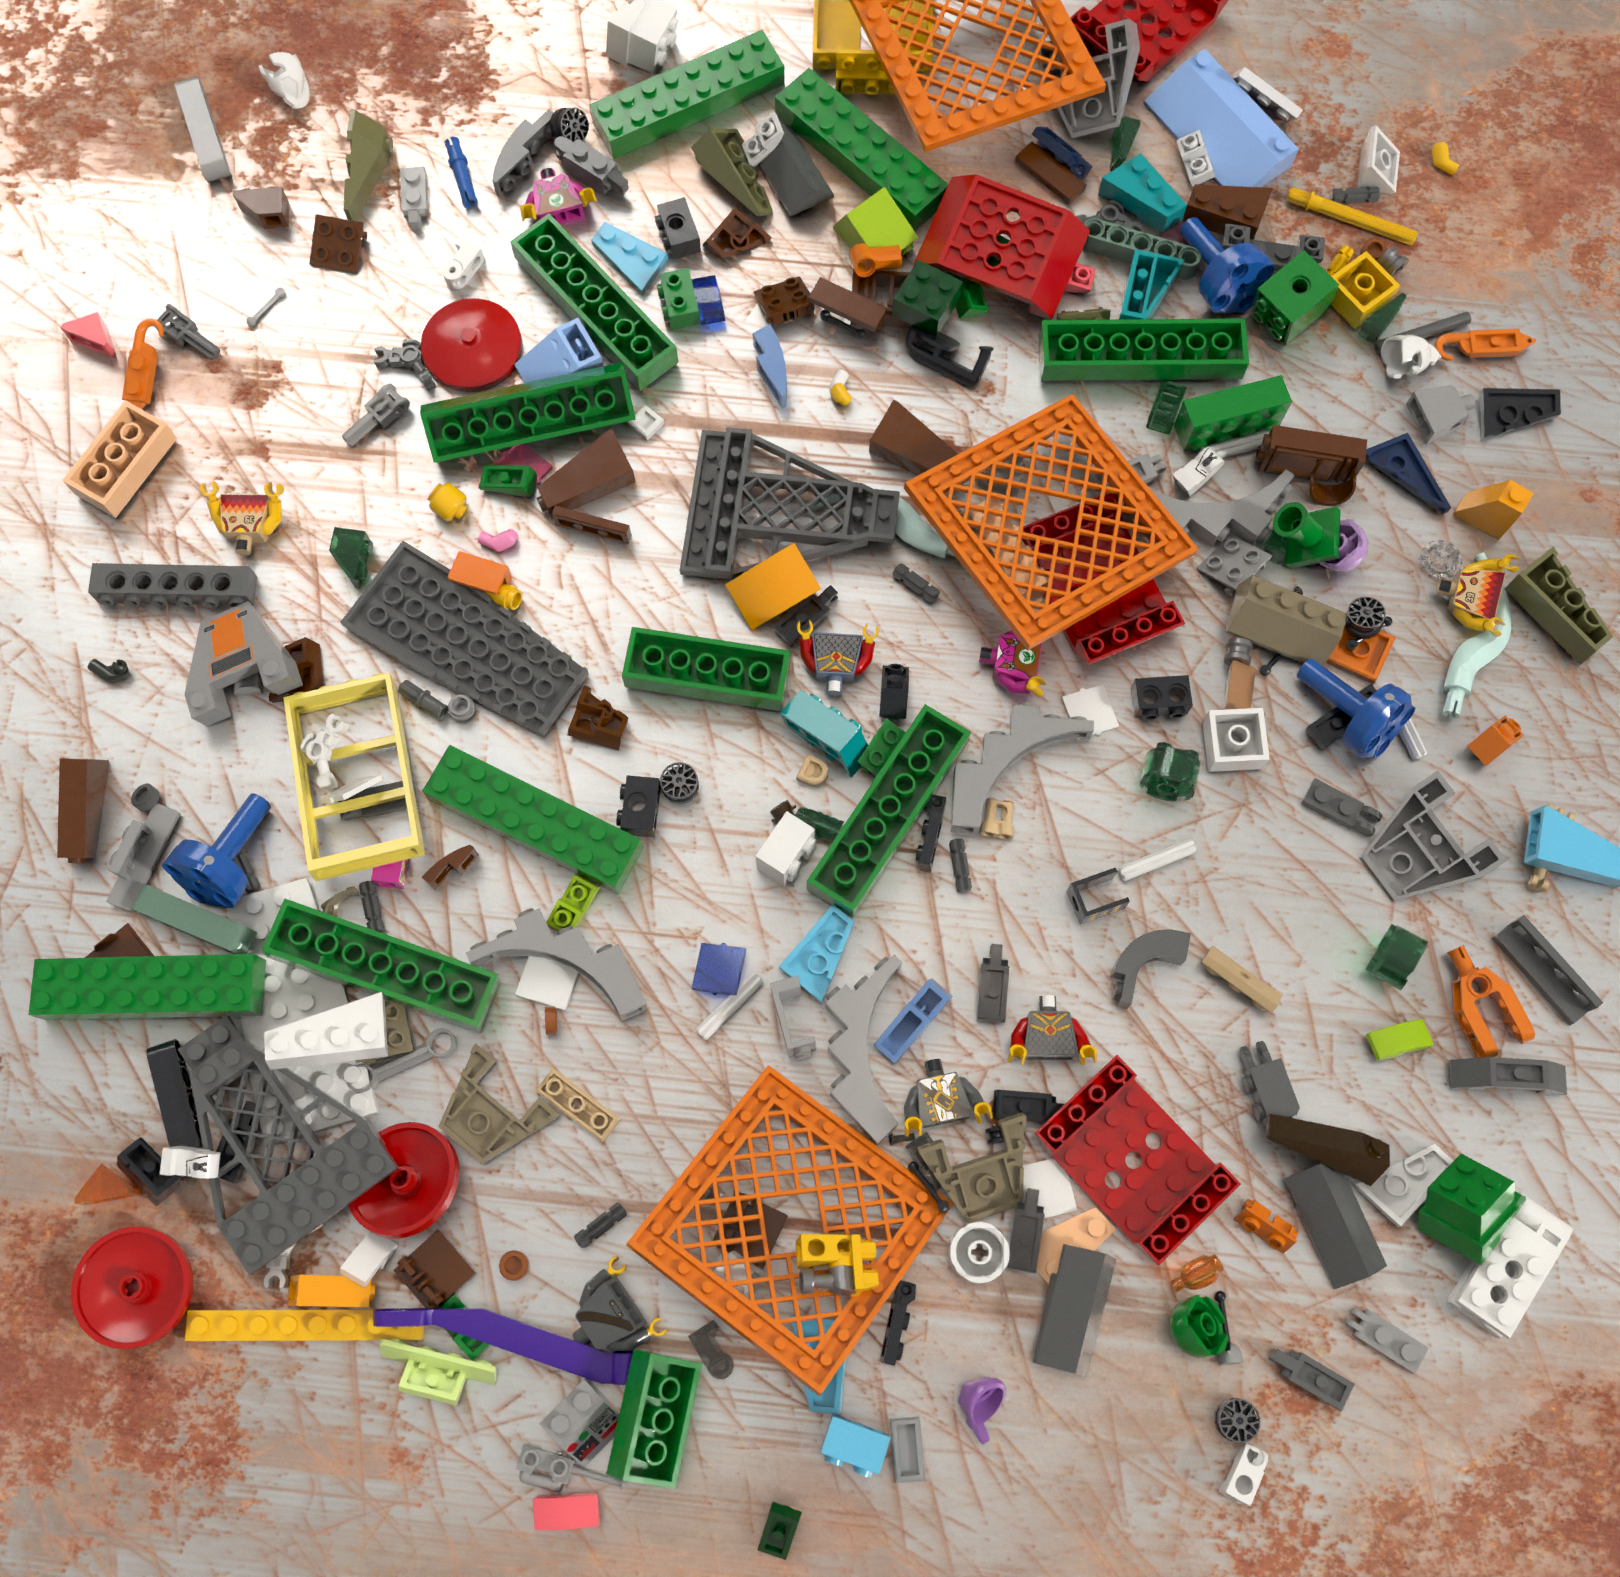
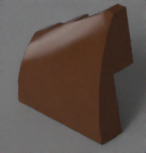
(735, 236)
(308, 662)
(597, 721)

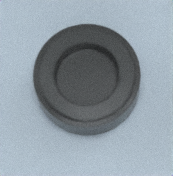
(145, 797)

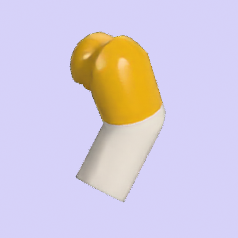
(838, 389)

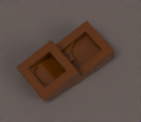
(457, 860)

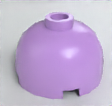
(1352, 548)

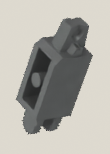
(590, 166)
(1268, 1085)

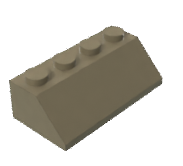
(1285, 621)

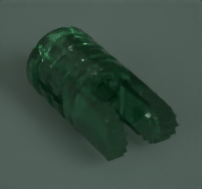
(824, 825)

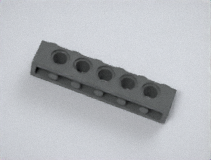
(108, 576)

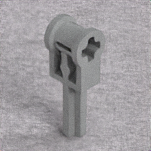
(381, 410)

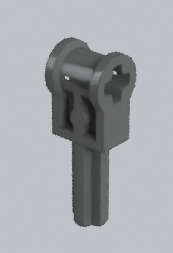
(183, 330)

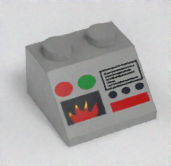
(582, 1422)

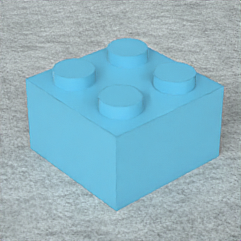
(855, 1445)

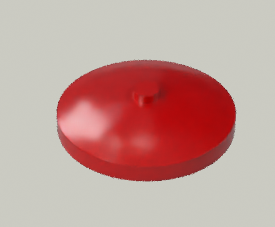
(471, 345)
(417, 1190)
(132, 1287)

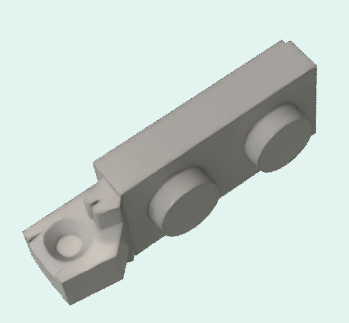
(414, 195)

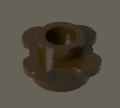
(779, 811)

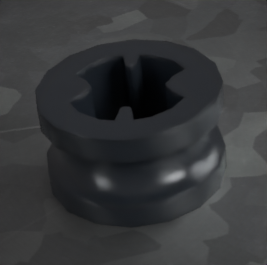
(995, 1135)

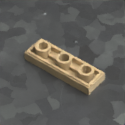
(1241, 980)
(591, 1115)

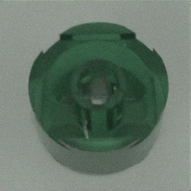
(1170, 772)
(1396, 956)

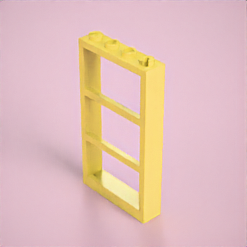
(369, 856)

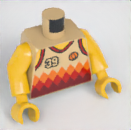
(245, 517)
(1477, 593)

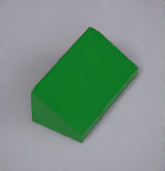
(972, 299)

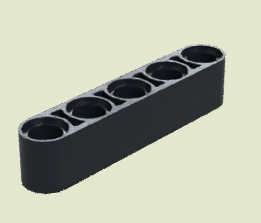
(174, 1095)

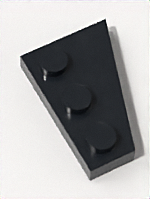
(1512, 409)

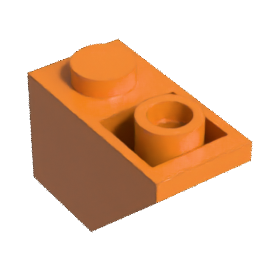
(1496, 739)

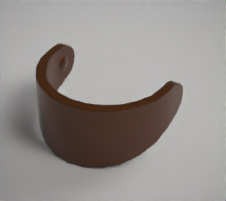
(1332, 494)

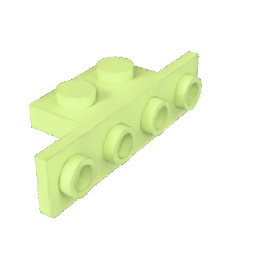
(434, 1373)

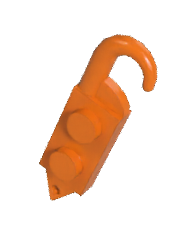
(1486, 343)
(141, 366)

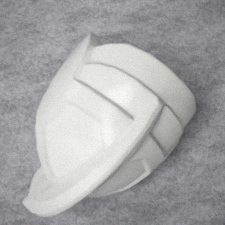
(289, 80)
(1407, 355)

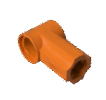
(867, 260)

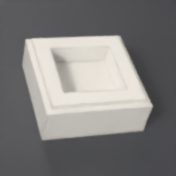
(646, 422)

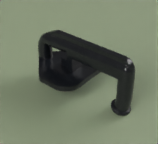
(942, 364)

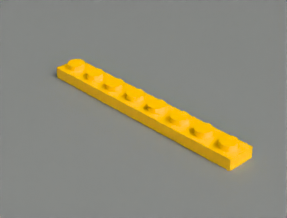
(291, 1326)

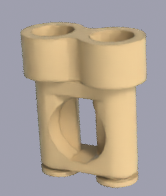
(998, 828)

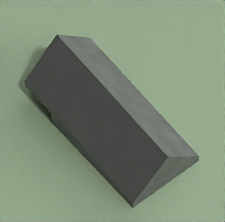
(794, 175)
(1335, 1225)
(1074, 1310)

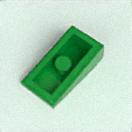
(508, 479)

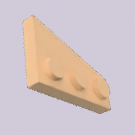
(1083, 1231)

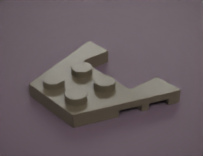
(480, 1121)
(985, 1183)

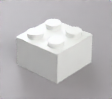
(1235, 739)
(786, 849)

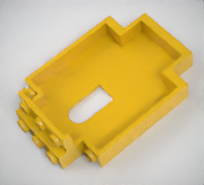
(838, 47)

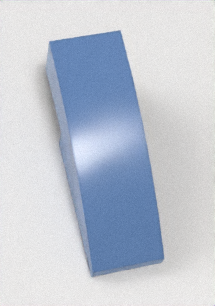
(771, 363)
(913, 1020)

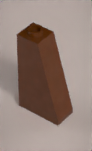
(908, 442)
(588, 476)
(80, 807)

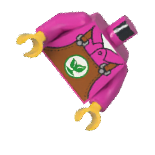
(558, 197)
(1014, 665)

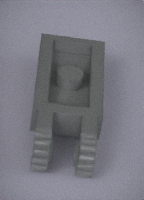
(1340, 807)
(380, 809)

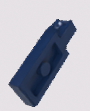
(1064, 152)

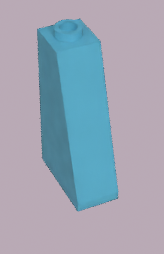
(1570, 849)

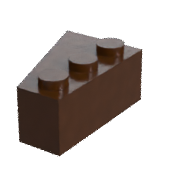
(1227, 205)

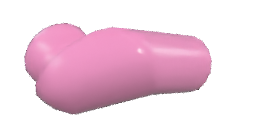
(499, 542)

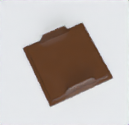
(121, 944)

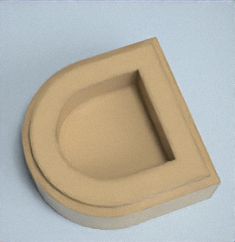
(813, 771)

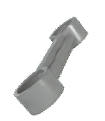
(406, 1060)

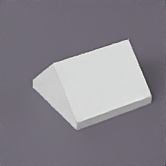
(1378, 162)

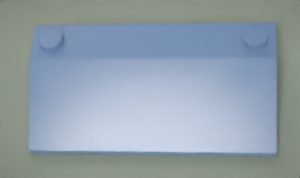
(1237, 133)

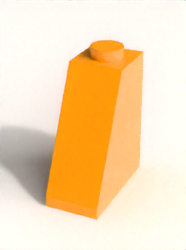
(1494, 507)
(328, 1291)

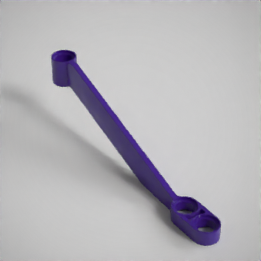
(517, 1338)

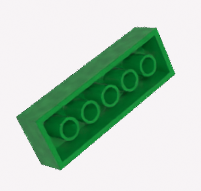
(706, 668)

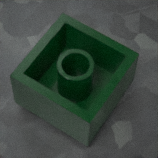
(927, 298)

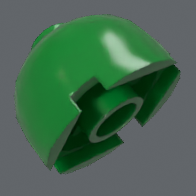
(1198, 1327)

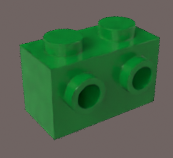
(679, 299)

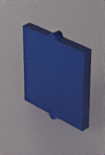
(719, 969)

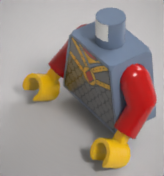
(836, 656)

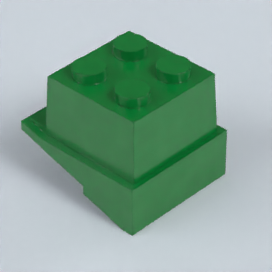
(1469, 1208)

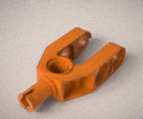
(1468, 1014)

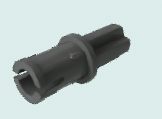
(423, 699)

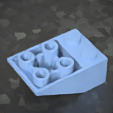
(560, 353)

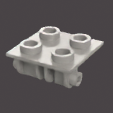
(1234, 562)

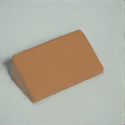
(1239, 686)

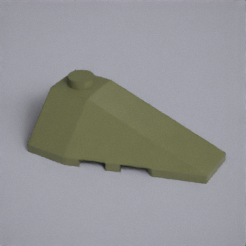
(724, 158)
(368, 159)

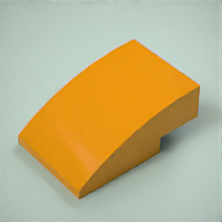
(772, 586)

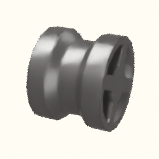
(1393, 261)
(1238, 650)

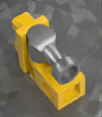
(844, 1258)

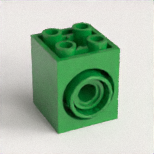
(1294, 297)

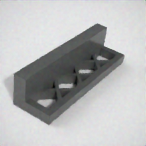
(1547, 970)

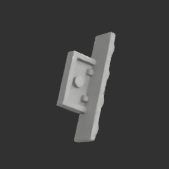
(139, 854)

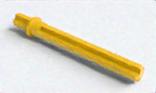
(1351, 215)

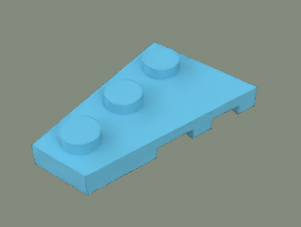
(632, 256)
(819, 953)
(831, 1398)

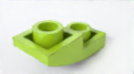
(573, 904)
(1399, 1039)

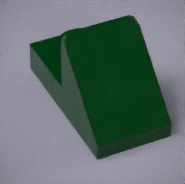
(779, 1530)

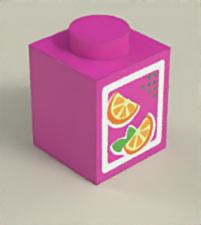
(390, 875)

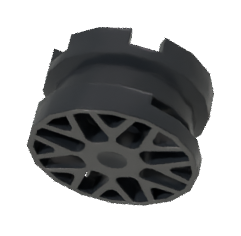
(569, 124)
(1369, 610)
(679, 783)
(1237, 1420)

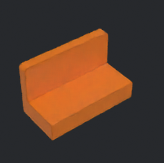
(479, 573)

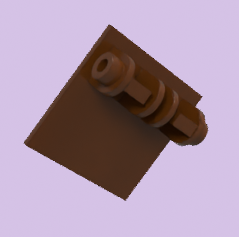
(337, 243)
(783, 298)
(773, 1220)
(434, 1271)

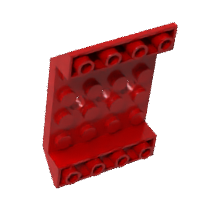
(1178, 18)
(1034, 261)
(1121, 623)
(1170, 1188)

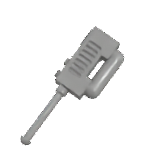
(560, 1466)

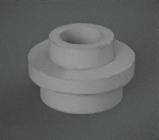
(457, 701)

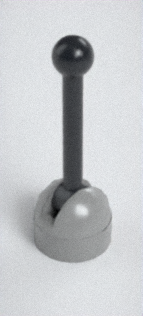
(1232, 1353)

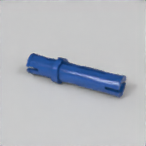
(458, 163)

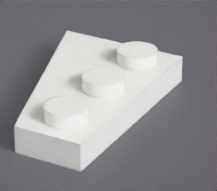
(1266, 94)
(1405, 1184)

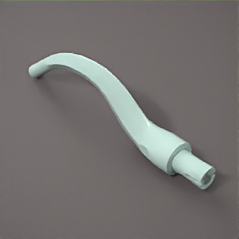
(909, 528)
(1474, 655)

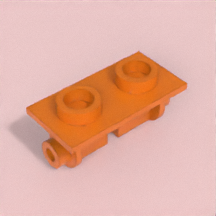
(1278, 1233)

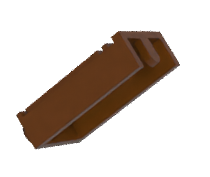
(867, 288)
(1311, 452)

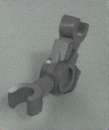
(1113, 213)
(408, 356)

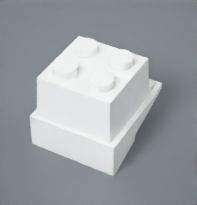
(642, 33)

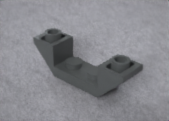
(1278, 253)
(1508, 1073)

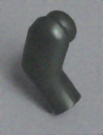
(108, 673)

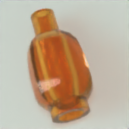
(1198, 1273)

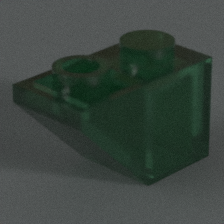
(350, 551)

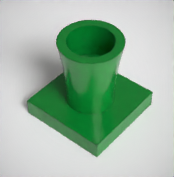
(1310, 535)

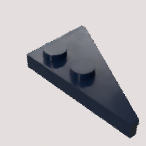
(1405, 465)

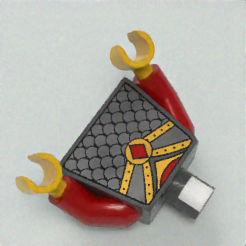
(1050, 1036)

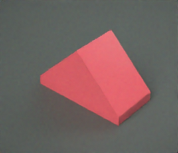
(91, 333)

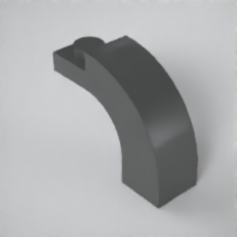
(1158, 945)

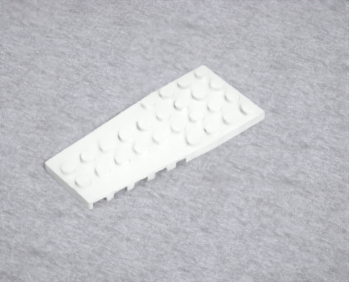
(289, 997)

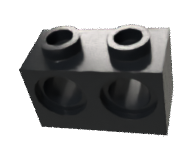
(1159, 690)

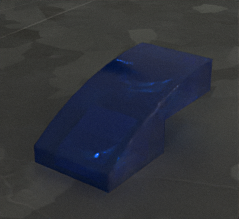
(708, 300)

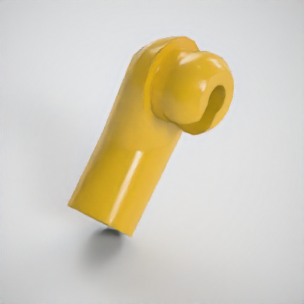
(1441, 158)

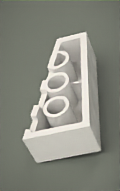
(332, 1036)

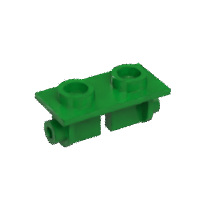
(880, 747)

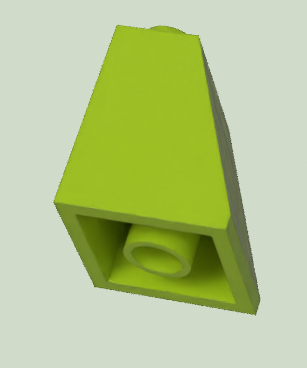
(877, 224)

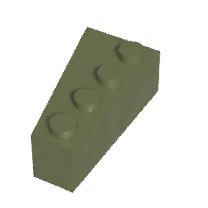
(1560, 606)

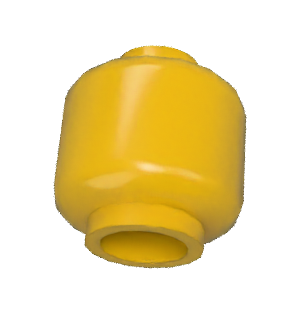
(447, 501)

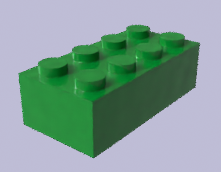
(1232, 413)
(654, 1419)

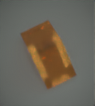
(105, 1186)

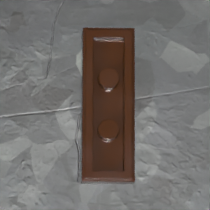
(1050, 172)
(847, 304)
(592, 525)

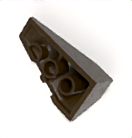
(1336, 1147)

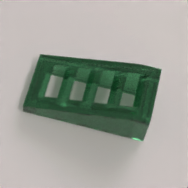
(1122, 140)
(1378, 322)
(1163, 421)
(1276, 546)

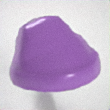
(980, 1401)

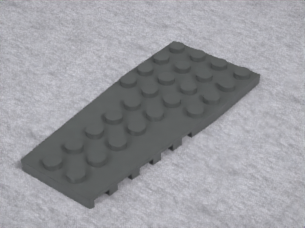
(464, 640)

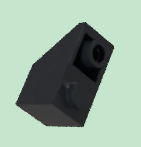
(894, 691)

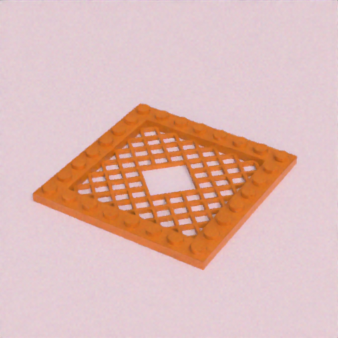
(939, 129)
(1072, 420)
(655, 1246)

